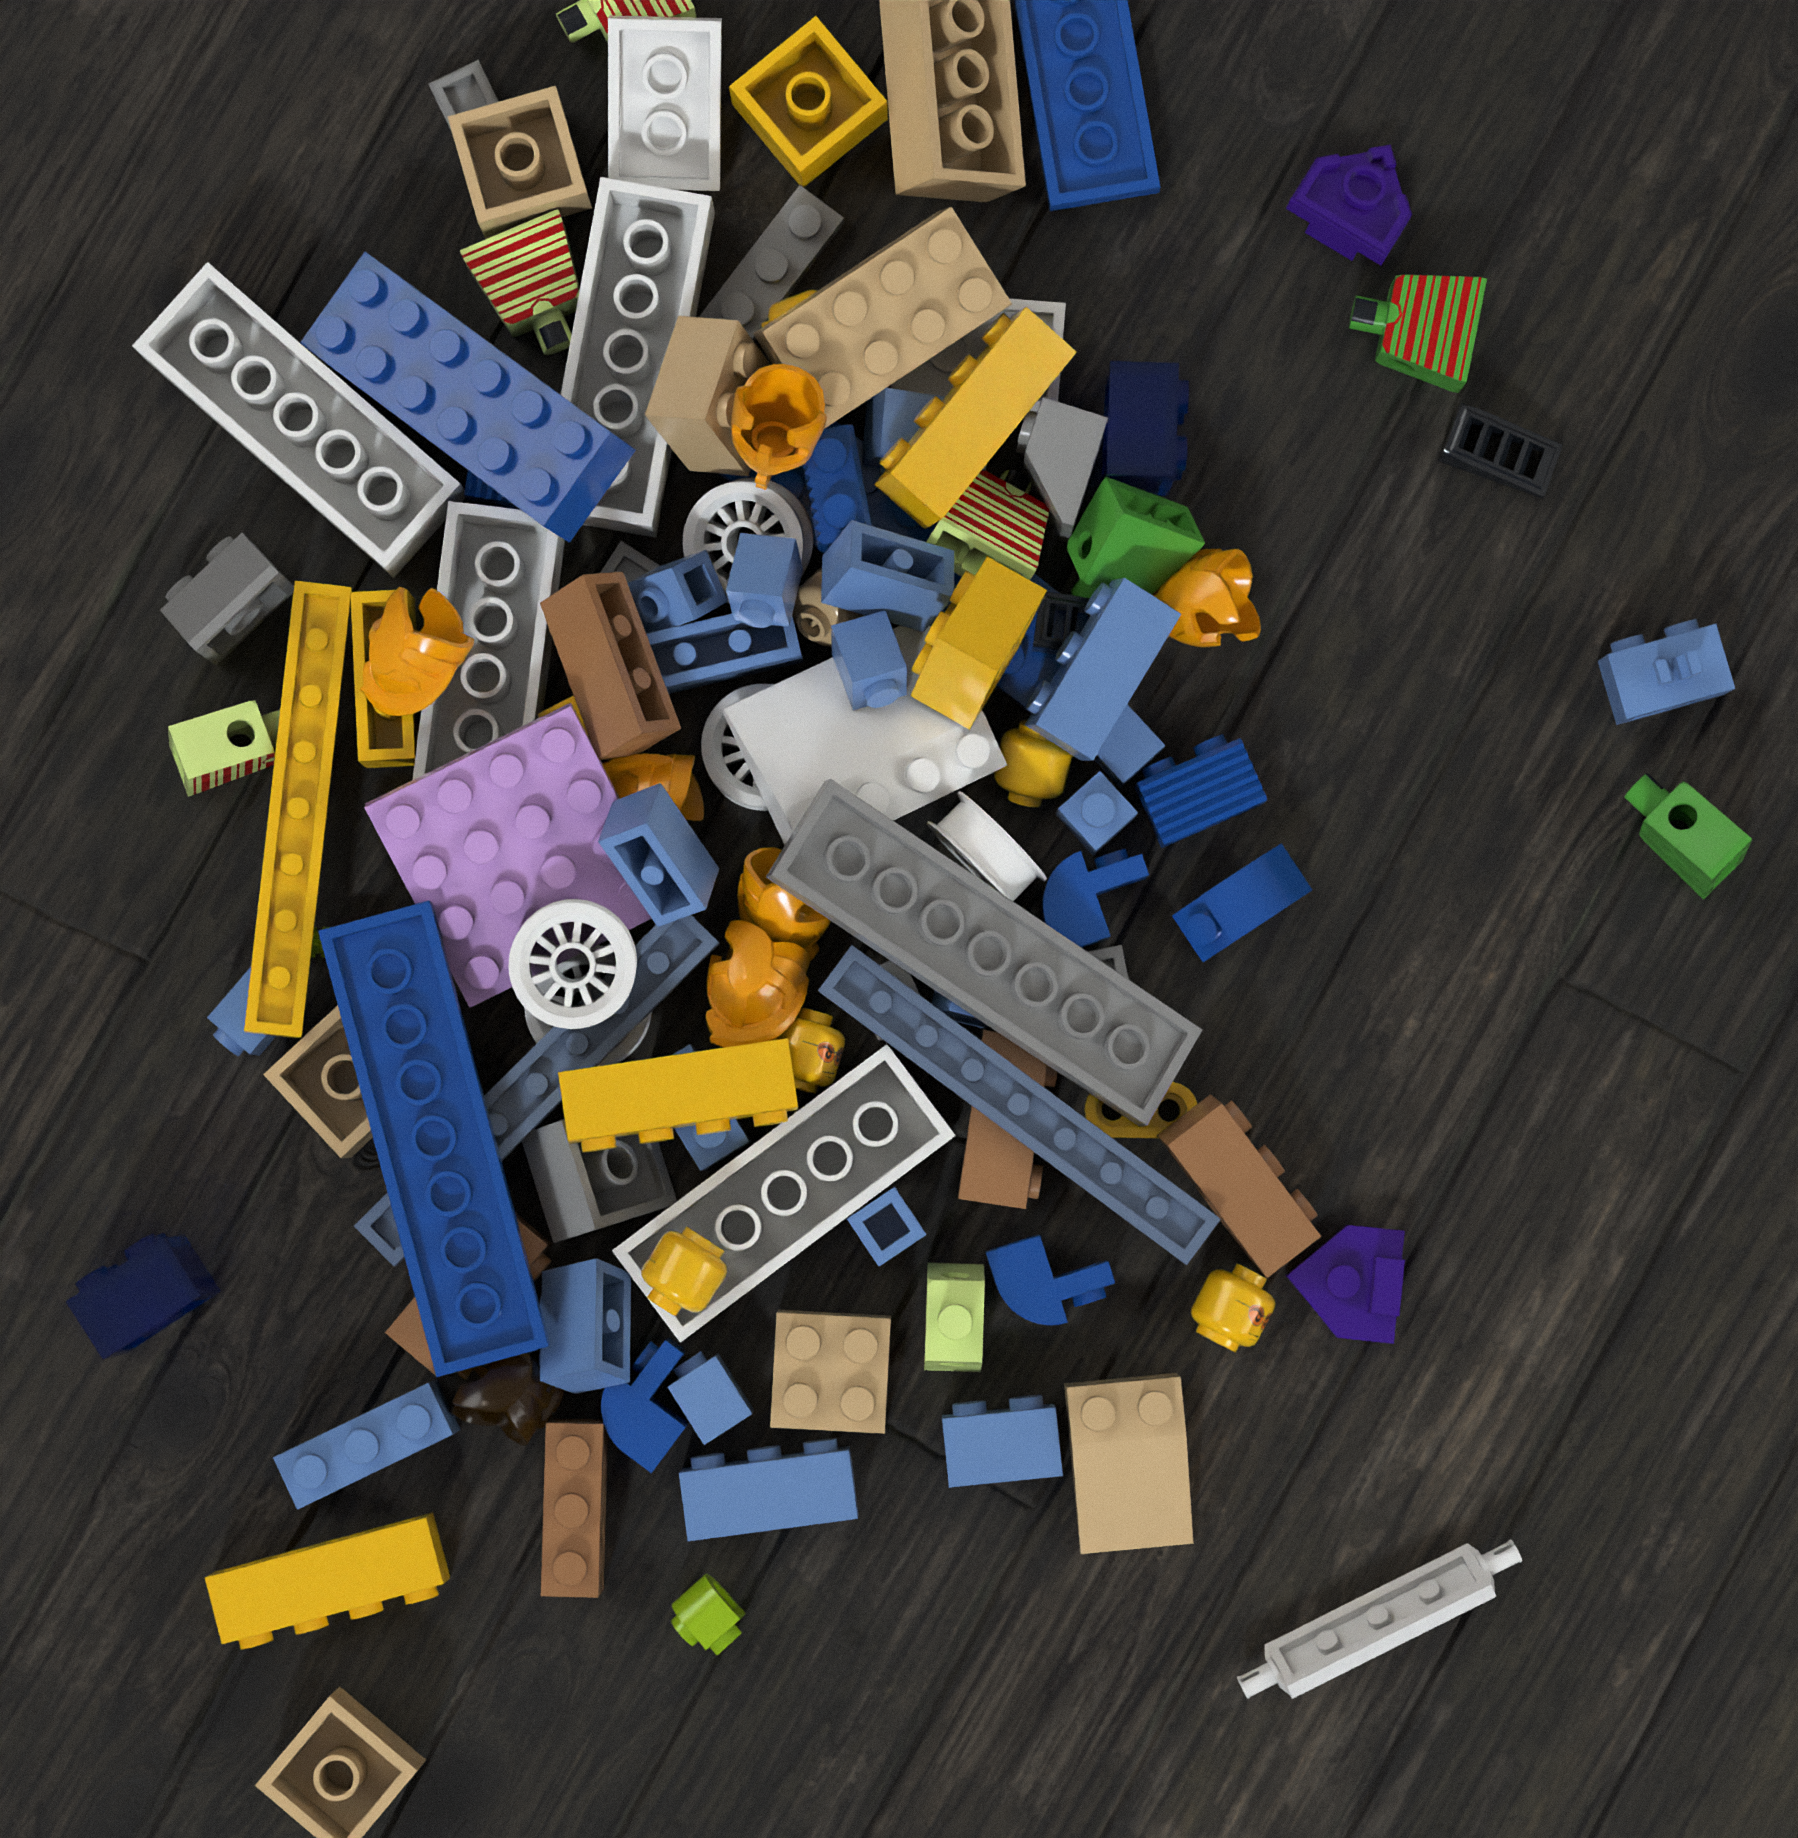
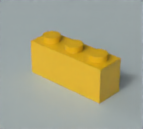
(381, 737)

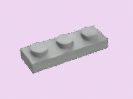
(776, 261)

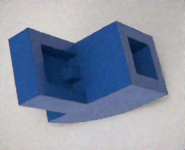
(1071, 894)
(1242, 902)
(1032, 1291)
(635, 1418)

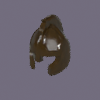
(508, 1397)

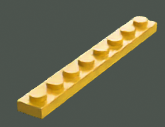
(298, 810)

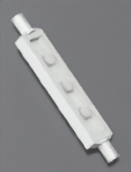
(1380, 1620)

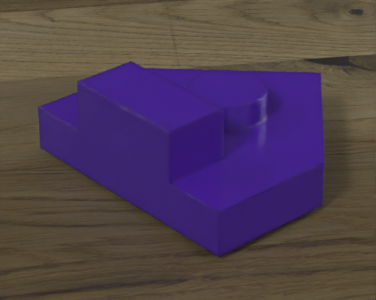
(1354, 203)
(1355, 1282)

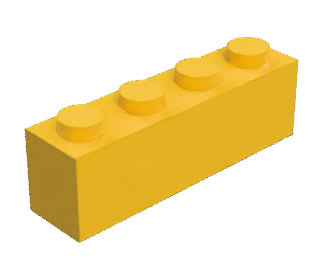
(974, 417)
(678, 1092)
(328, 1579)

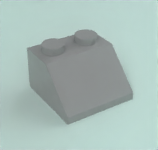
(1059, 458)
(226, 598)
(595, 1187)

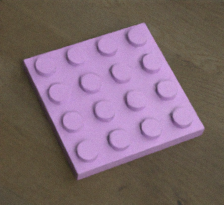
(503, 839)

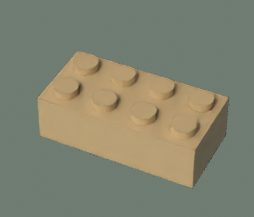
(952, 98)
(887, 313)

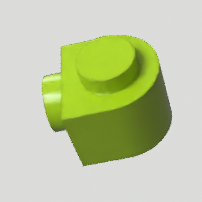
(707, 1615)

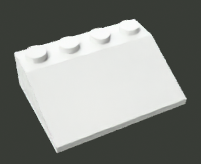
(884, 755)

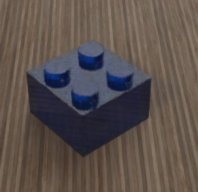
(1143, 414)
(143, 1295)

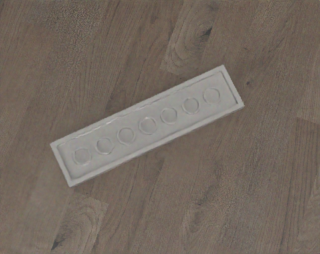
(984, 952)

